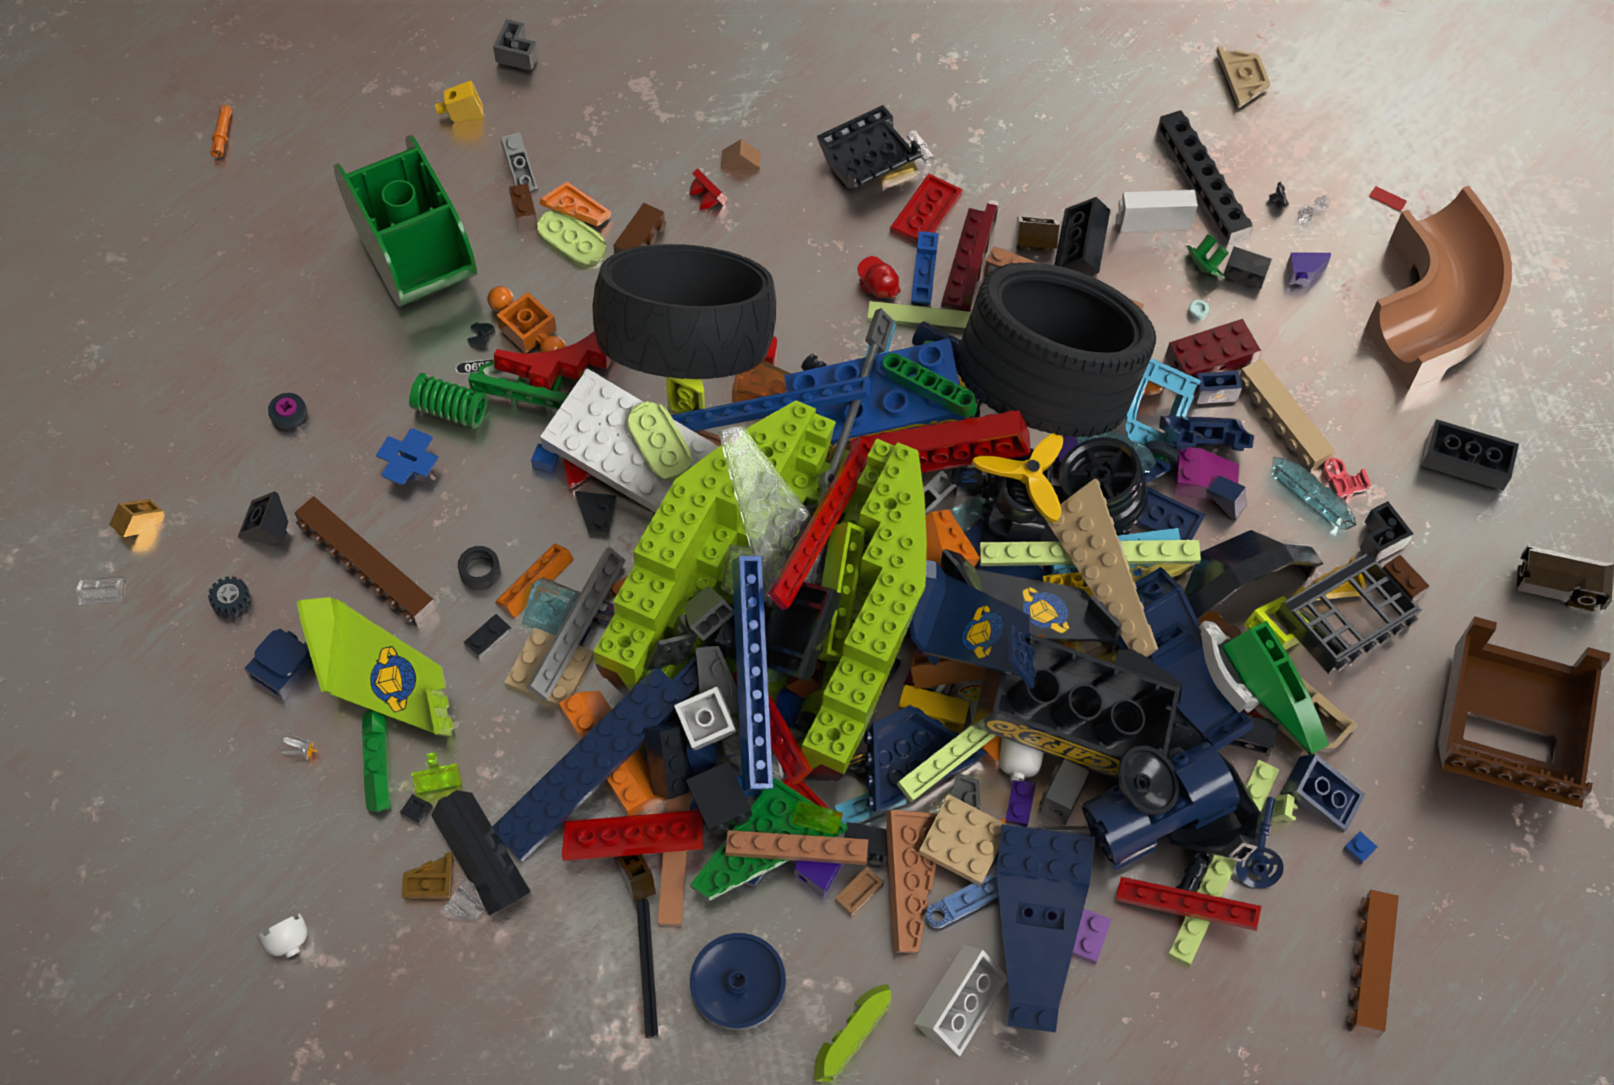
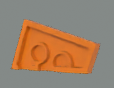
(576, 204)

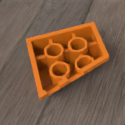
(945, 533)

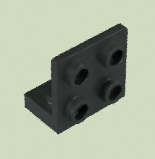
(674, 648)

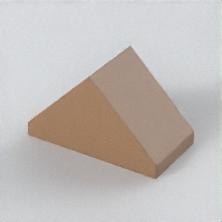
(740, 156)

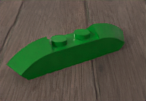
(375, 761)

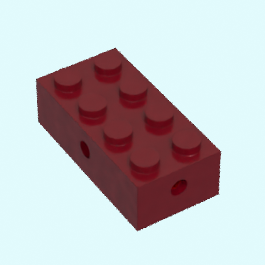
(1214, 350)

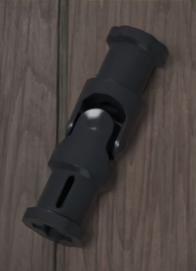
(1194, 874)

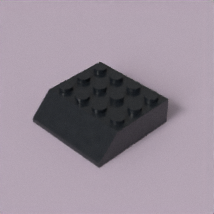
(798, 633)

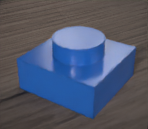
(1360, 847)

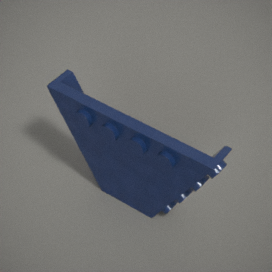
(897, 748)

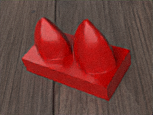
(712, 195)

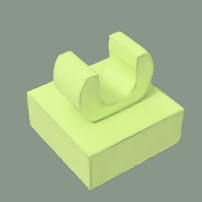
(1283, 808)

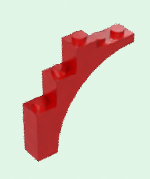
(545, 367)

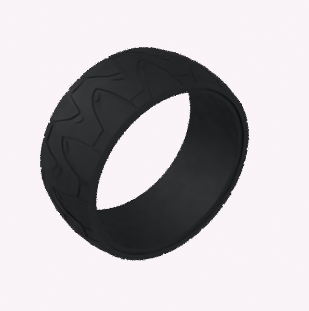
(684, 311)

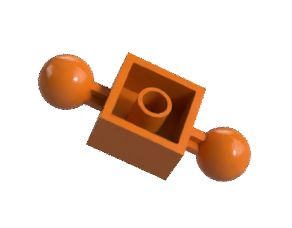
(524, 320)

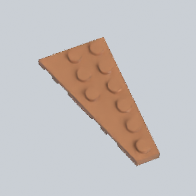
(909, 876)

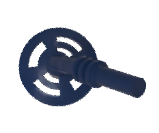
(1258, 858)

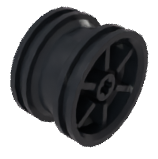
(1119, 474)

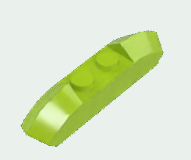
(835, 1056)

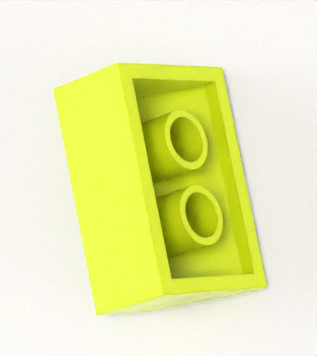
(685, 394)

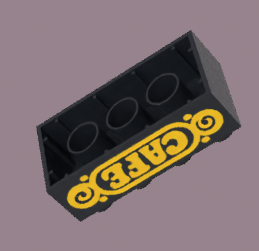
(1078, 708)

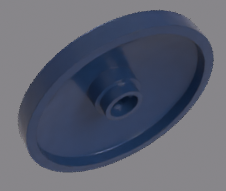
(738, 981)

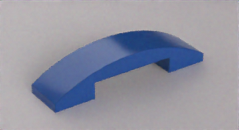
(924, 268)

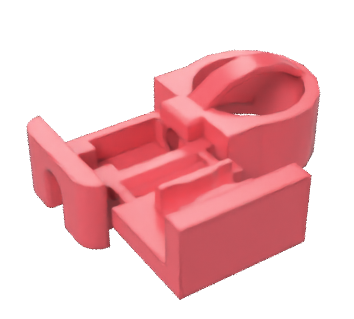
(1346, 485)

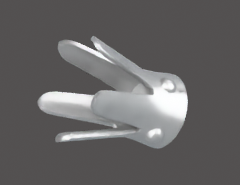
(305, 747)

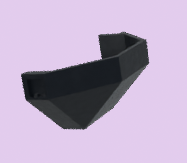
(1240, 562)
(1229, 836)

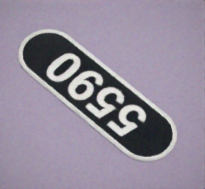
(472, 366)

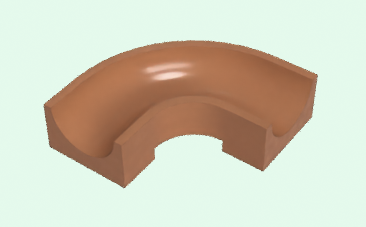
(1459, 293)

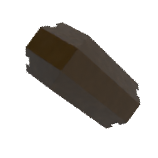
(1566, 577)

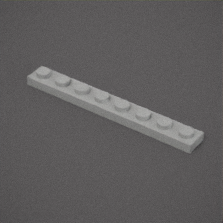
(576, 624)

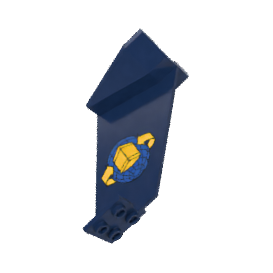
(971, 627)

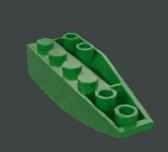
(1276, 684)

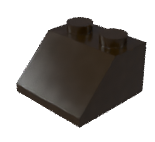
(1037, 233)

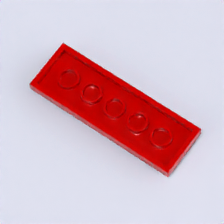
(632, 835)

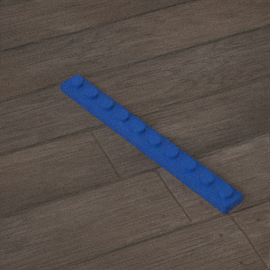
(764, 406)

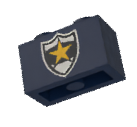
(1218, 387)

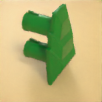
(1210, 265)

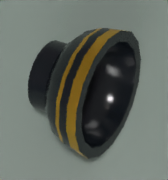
(858, 763)

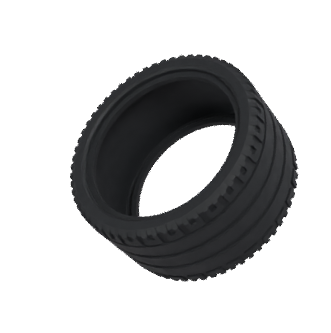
(1055, 348)

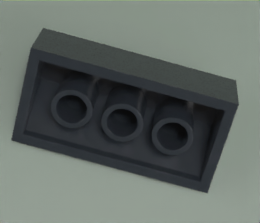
(1083, 236)

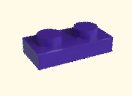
(1020, 803)

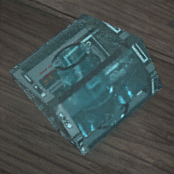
(549, 605)

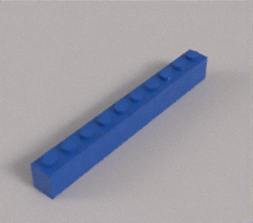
(752, 674)

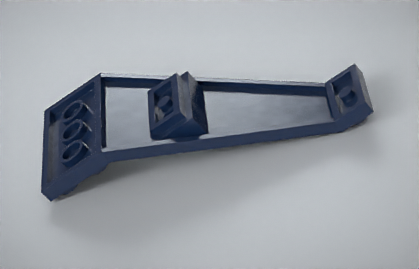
(1183, 657)
(1044, 874)

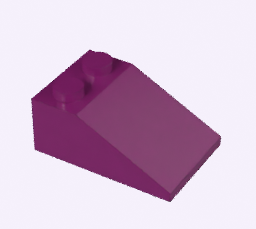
(1198, 470)

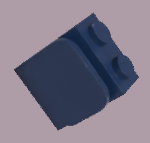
(280, 663)

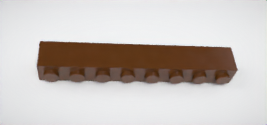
(365, 561)

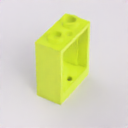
(1261, 615)

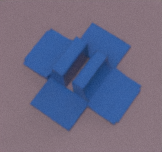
(413, 457)

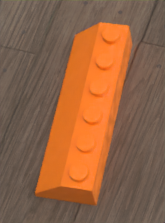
(632, 780)

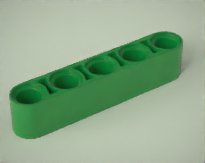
(934, 392)

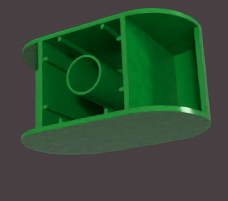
(407, 224)

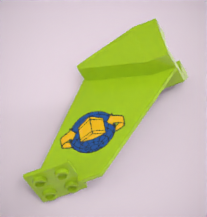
(373, 666)

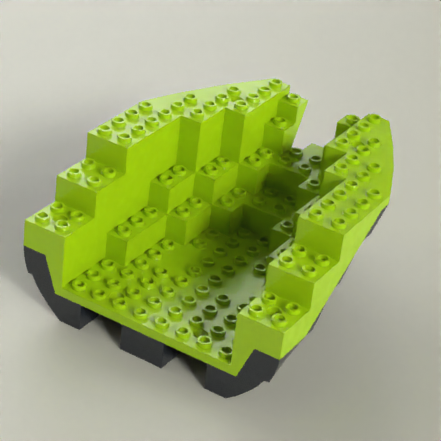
(689, 550)

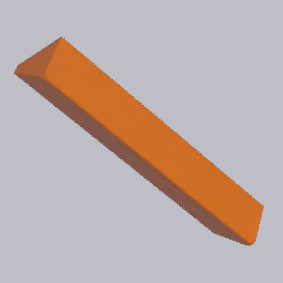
(548, 566)

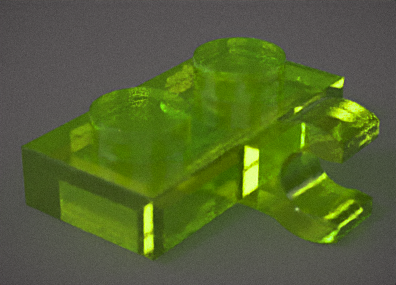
(436, 778)

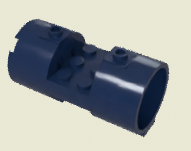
(1204, 796)

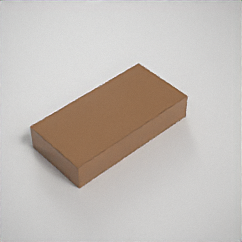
(859, 891)

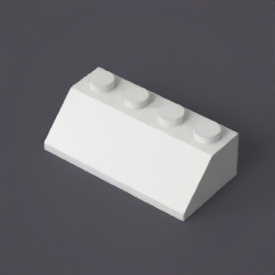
(961, 999)

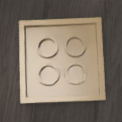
(531, 657)
(963, 840)

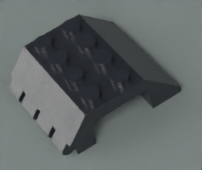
(866, 148)

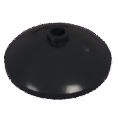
(1148, 780)

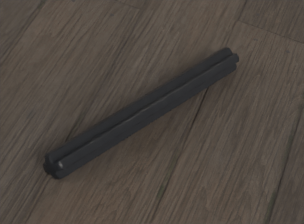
(647, 969)

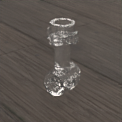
(1306, 212)

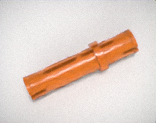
(219, 137)

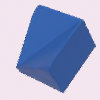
(543, 459)

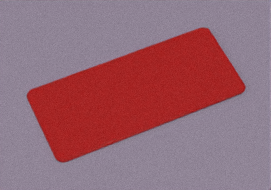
(1388, 198)

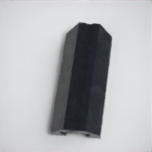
(479, 850)

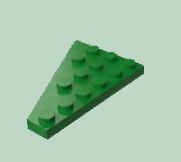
(770, 814)

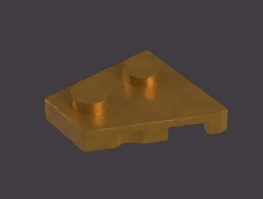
(429, 880)

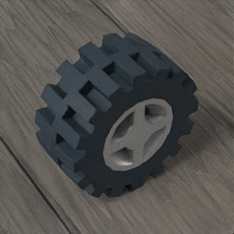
(221, 597)

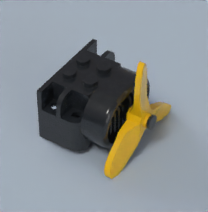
(1020, 493)

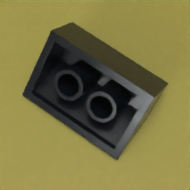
(668, 759)

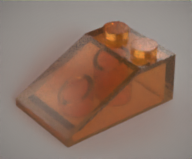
(759, 382)

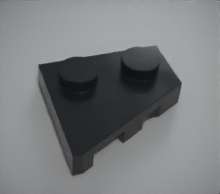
(597, 511)

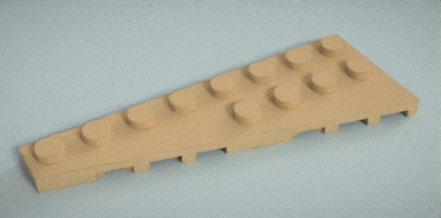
(1096, 551)

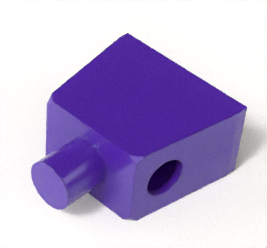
(816, 875)

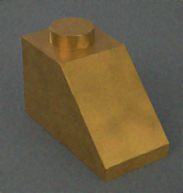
(134, 516)

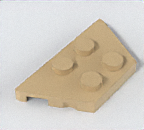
(1244, 74)

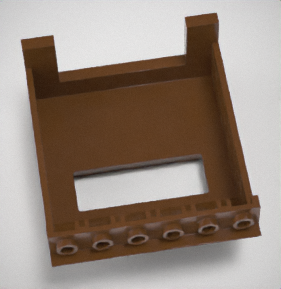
(1528, 696)

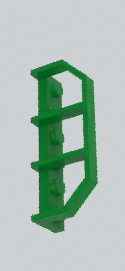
(517, 391)

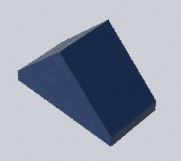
(1228, 495)
(701, 759)

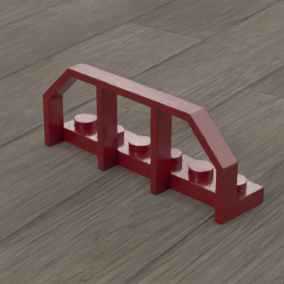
(969, 257)

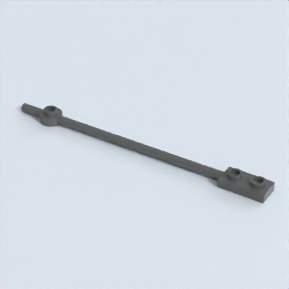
(877, 339)

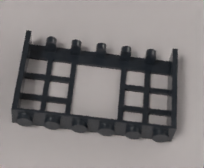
(1312, 641)

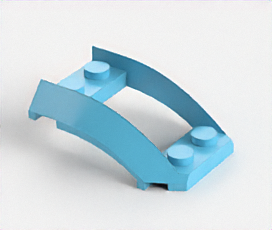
(1168, 378)

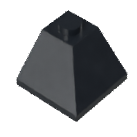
(265, 520)

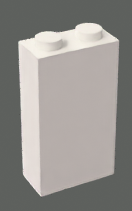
(1156, 211)

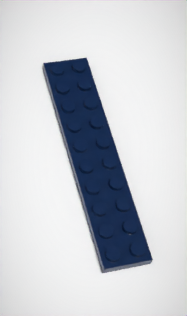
(588, 764)

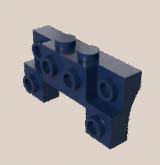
(1207, 430)

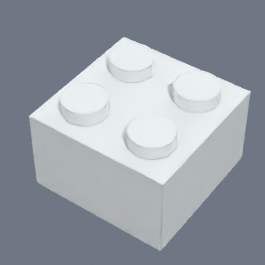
(706, 718)

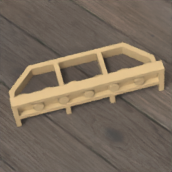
(1327, 709)

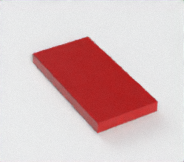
(926, 208)

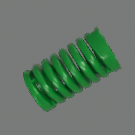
(447, 400)

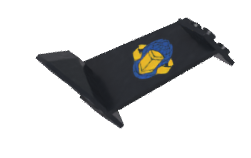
(1054, 609)

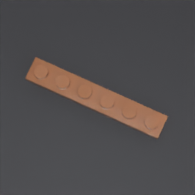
(797, 847)

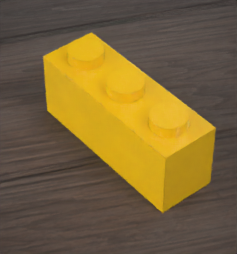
(946, 709)

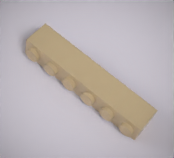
(1286, 415)

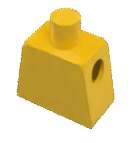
(461, 103)

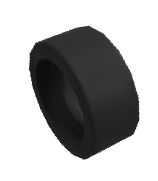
(475, 553)

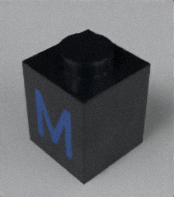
(970, 482)

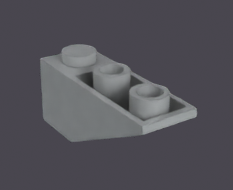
(518, 160)

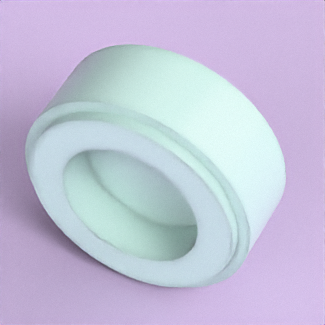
(1198, 309)

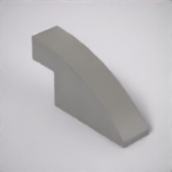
(936, 490)

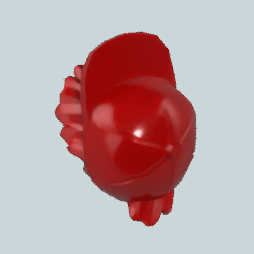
(878, 278)

